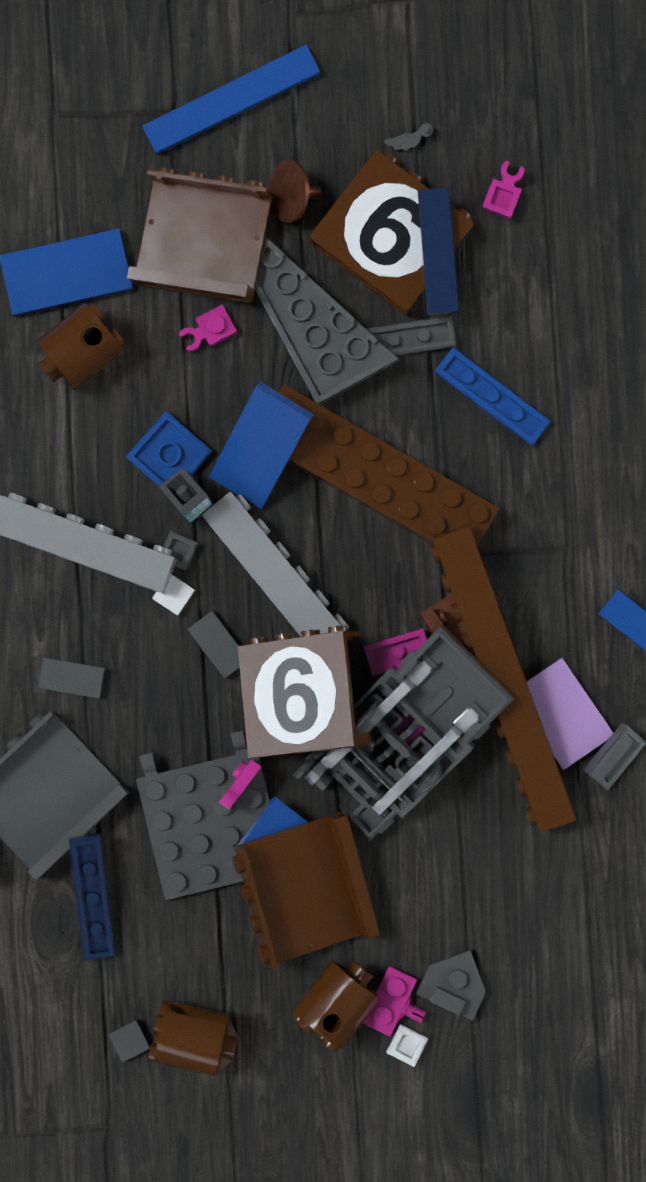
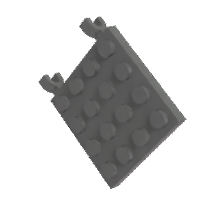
(190, 826)

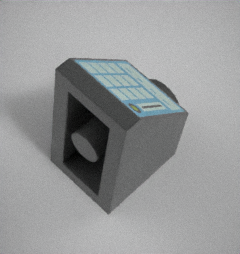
(186, 495)

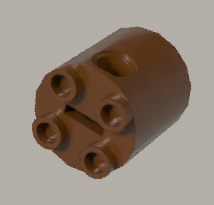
(70, 354)
(342, 995)
(193, 1038)

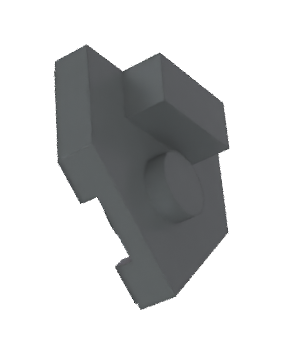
(454, 985)

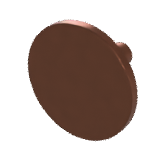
(291, 191)

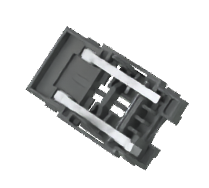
(447, 696)

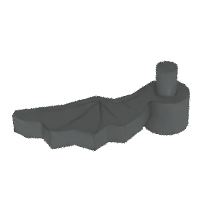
(409, 140)

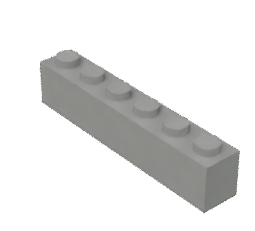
(85, 545)
(269, 566)

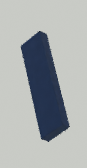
(437, 251)
(91, 896)

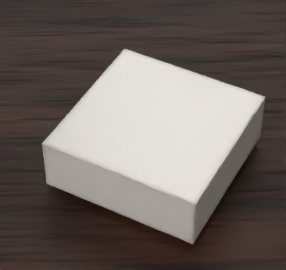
(175, 596)
(407, 1045)

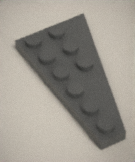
(318, 332)

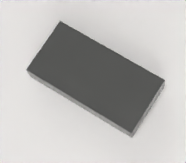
(216, 643)
(71, 678)
(615, 756)

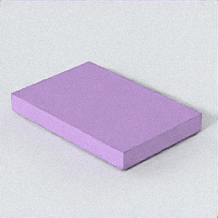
(567, 714)

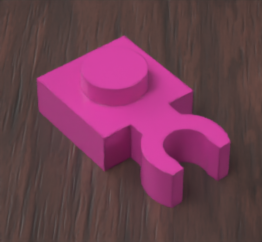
(503, 194)
(213, 328)
(244, 774)

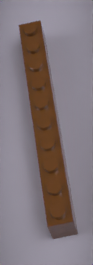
(494, 649)

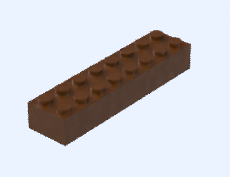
(384, 477)

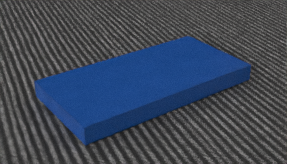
(65, 272)
(260, 445)

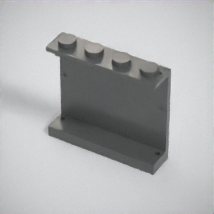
(51, 792)

